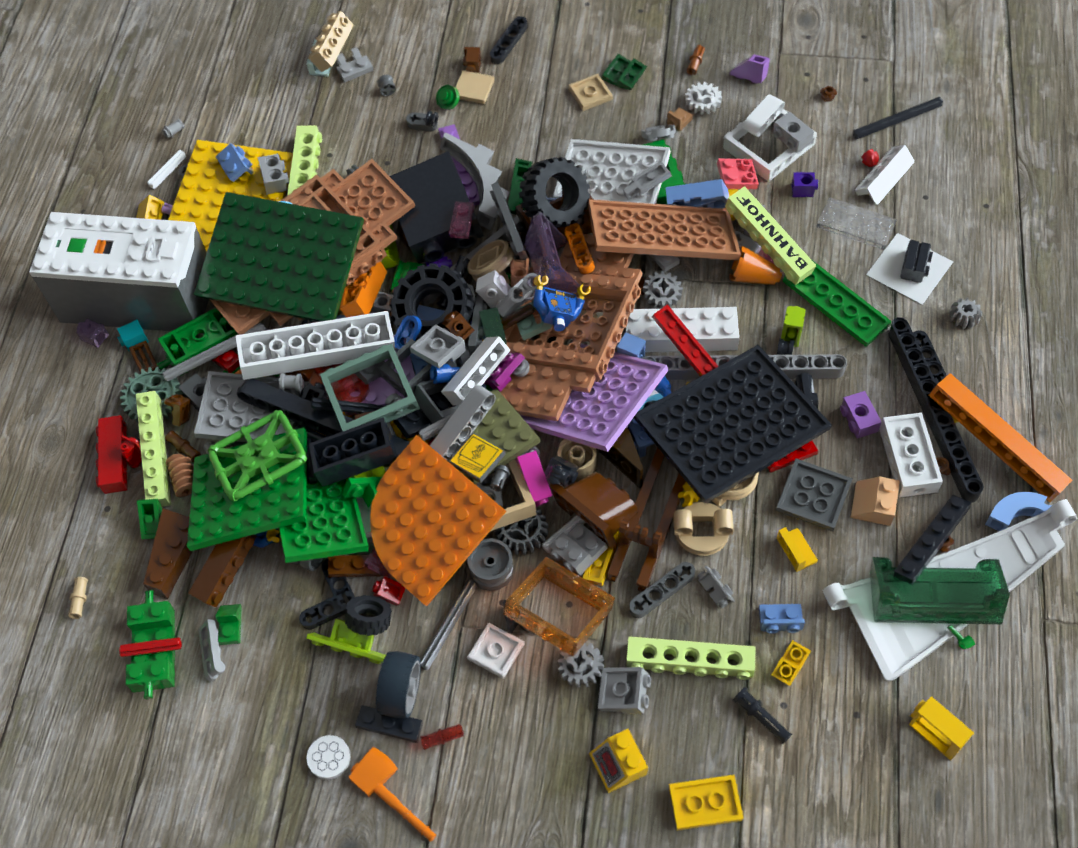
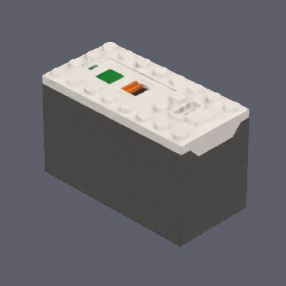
(120, 270)

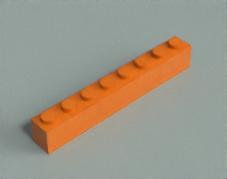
(1000, 437)

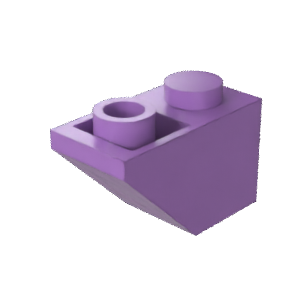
(753, 69)

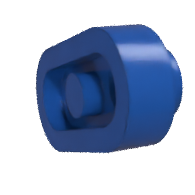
(407, 331)

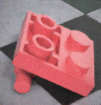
(737, 173)

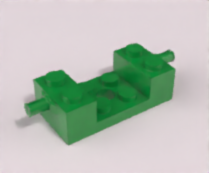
(182, 345)
(149, 623)

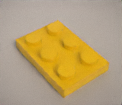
(705, 802)

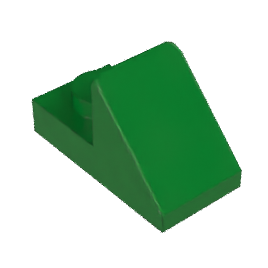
(362, 487)
(149, 516)
(229, 624)

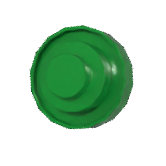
(447, 97)

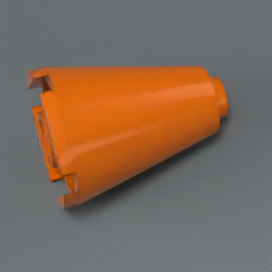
(754, 269)

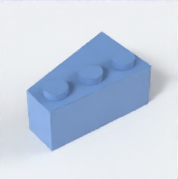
(701, 194)

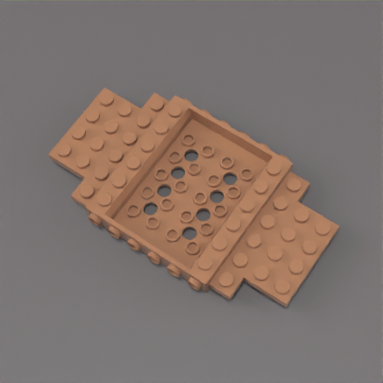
(363, 194)
(562, 368)

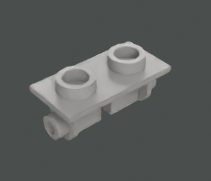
(711, 580)

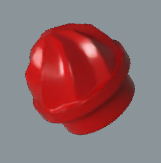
(870, 158)

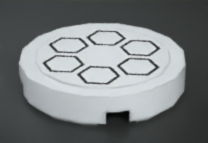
(328, 757)

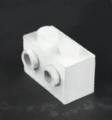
(492, 288)

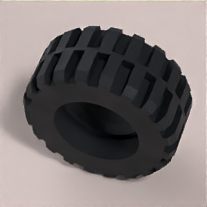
(573, 185)

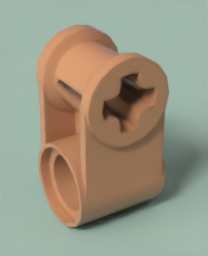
(518, 270)

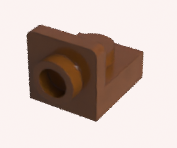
(180, 410)

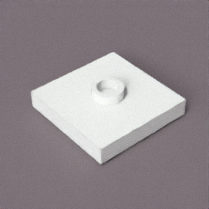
(495, 650)

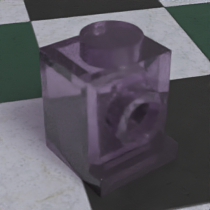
(89, 330)

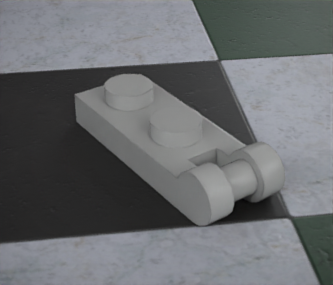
(210, 650)

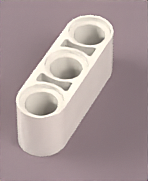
(763, 115)

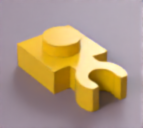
(689, 495)

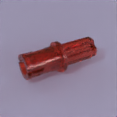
(442, 736)

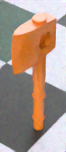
(371, 775)

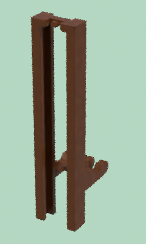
(630, 529)

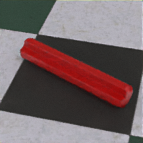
(150, 647)

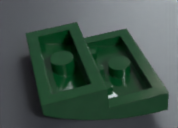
(623, 72)

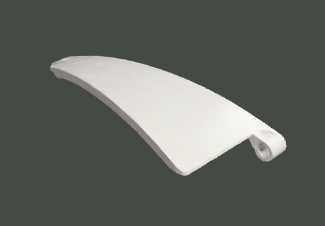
(1020, 553)

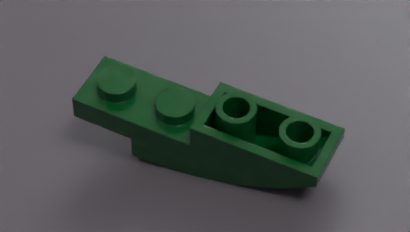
(520, 167)

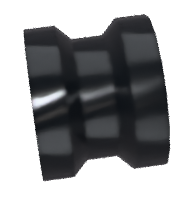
(785, 347)

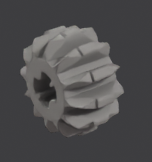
(965, 313)

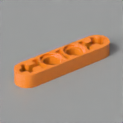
(579, 248)

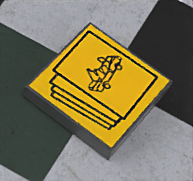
(477, 457)

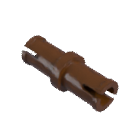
(182, 445)

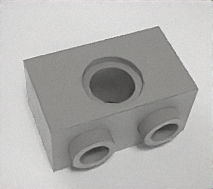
(793, 132)

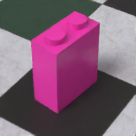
(534, 477)

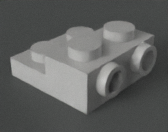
(438, 346)
(577, 548)
(624, 690)

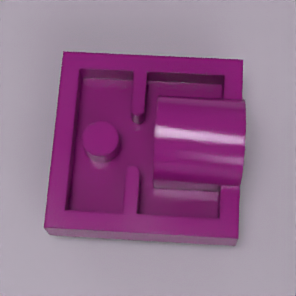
(501, 375)

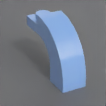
(1014, 506)

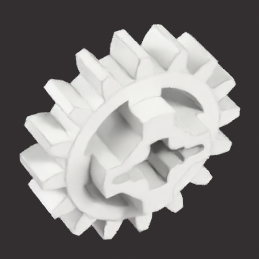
(703, 98)

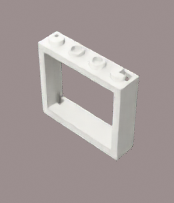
(765, 170)

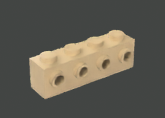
(330, 41)

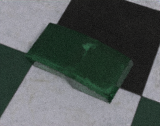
(492, 323)

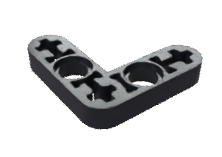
(336, 602)

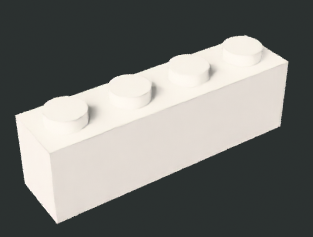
(476, 369)

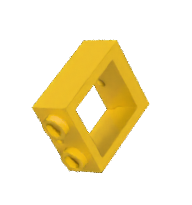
(940, 727)

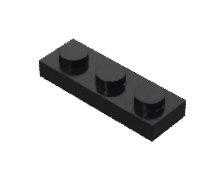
(401, 728)

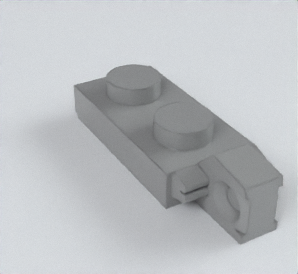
(647, 180)

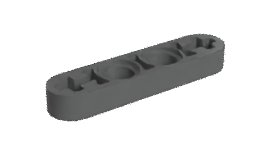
(660, 587)

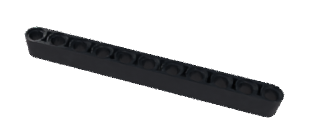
(298, 409)
(935, 415)

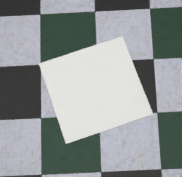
(889, 267)

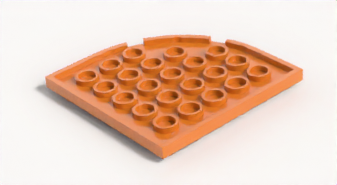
(428, 519)

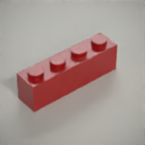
(110, 461)

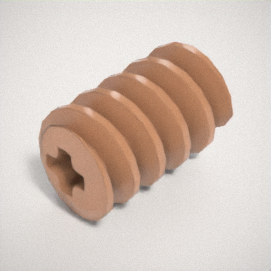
(181, 474)

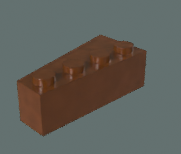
(168, 553)

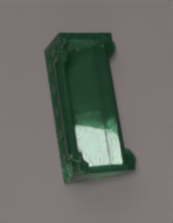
(940, 594)

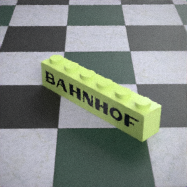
(770, 235)

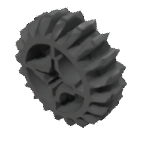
(525, 543)

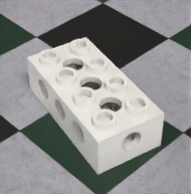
(910, 454)

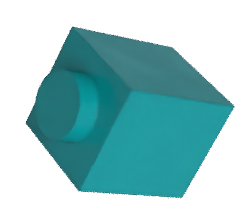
(131, 334)

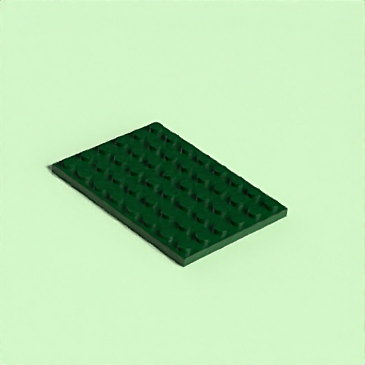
(279, 257)

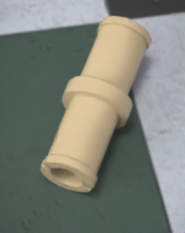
(78, 598)

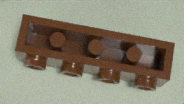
(220, 570)

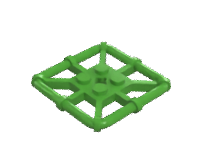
(254, 465)

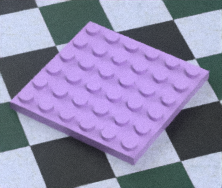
(606, 411)

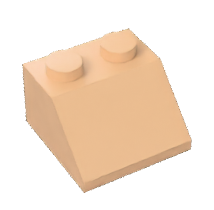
(875, 500)

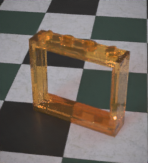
(572, 584)

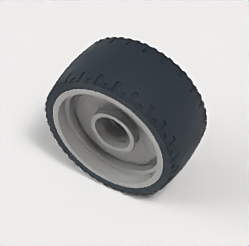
(398, 684)

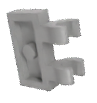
(354, 68)

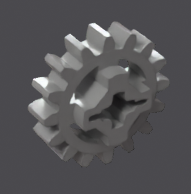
(660, 283)
(586, 670)

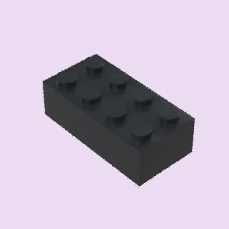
(352, 452)

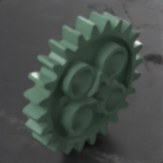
(147, 382)

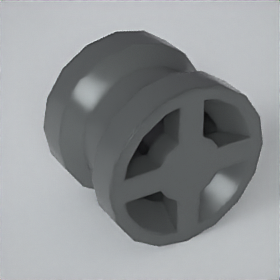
(386, 85)

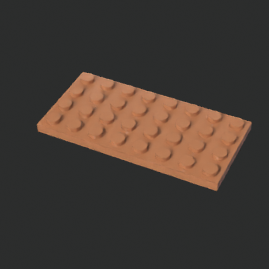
(663, 230)

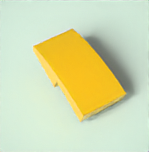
(791, 663)

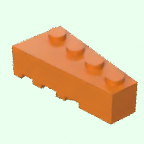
(361, 294)

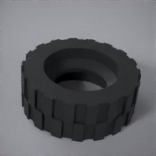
(368, 625)

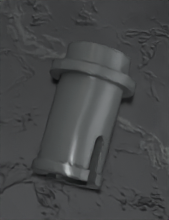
(499, 478)

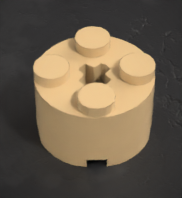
(580, 455)

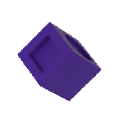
(804, 184)

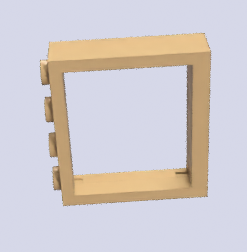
(520, 511)

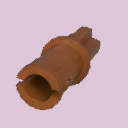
(695, 60)

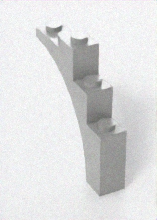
(477, 163)

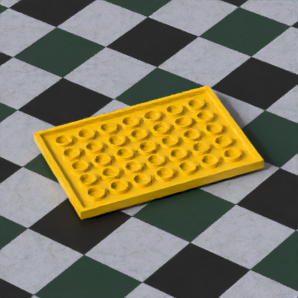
(206, 184)

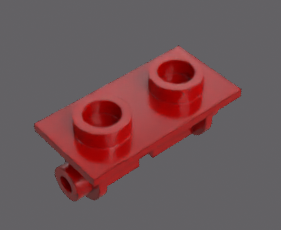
(131, 451)

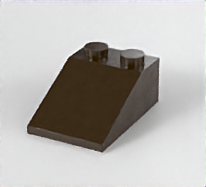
(625, 458)

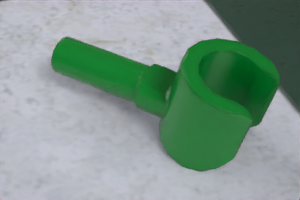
(964, 643)

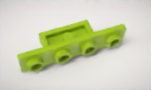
(345, 639)

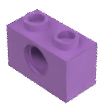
(860, 404)

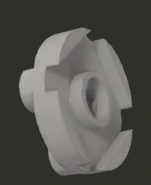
(658, 131)

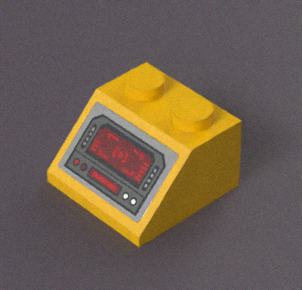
(619, 761)

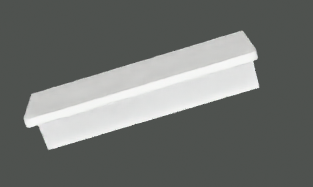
(886, 173)

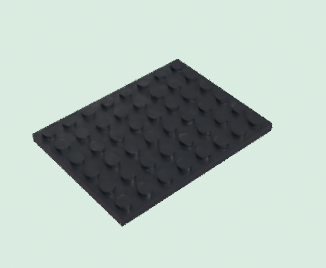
(732, 423)

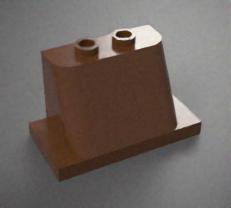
(597, 504)

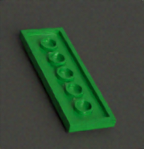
(841, 305)

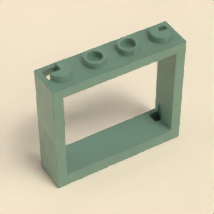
(366, 360)

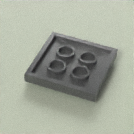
(814, 494)

